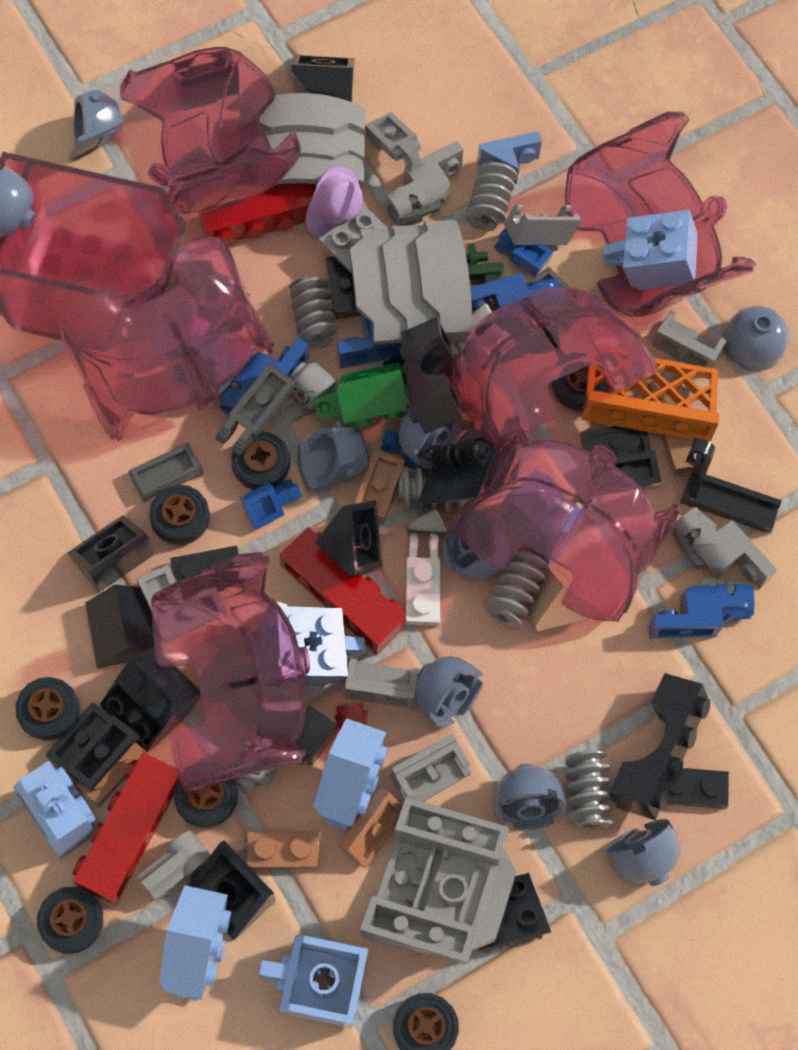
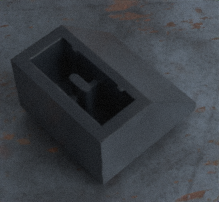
(150, 698)

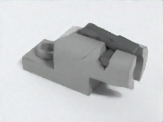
(425, 185)
(721, 548)

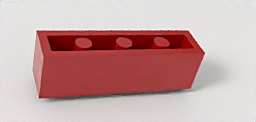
(270, 211)
(362, 605)
(127, 830)

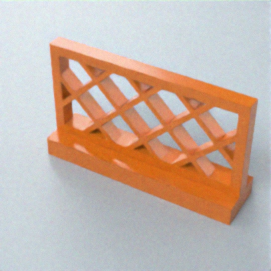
(650, 413)

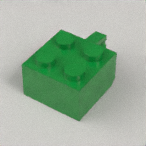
(365, 396)

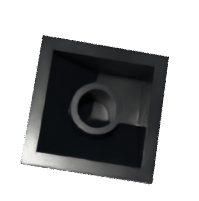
(325, 75)

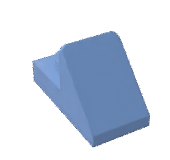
(511, 150)

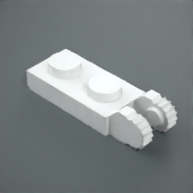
(423, 584)

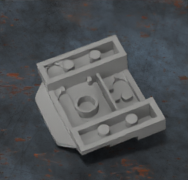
(327, 129)
(412, 277)
(441, 884)

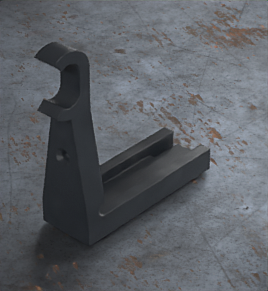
(723, 497)

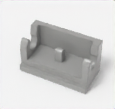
(542, 228)
(687, 344)
(381, 684)
(431, 770)

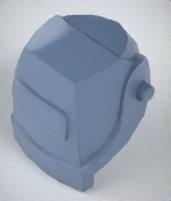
(94, 121)
(332, 456)

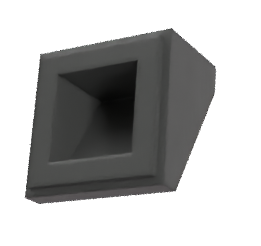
(427, 523)

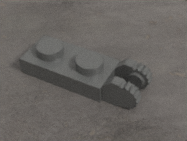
(257, 407)

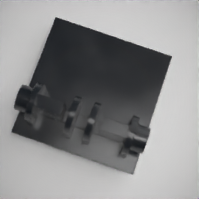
(457, 471)
(522, 917)

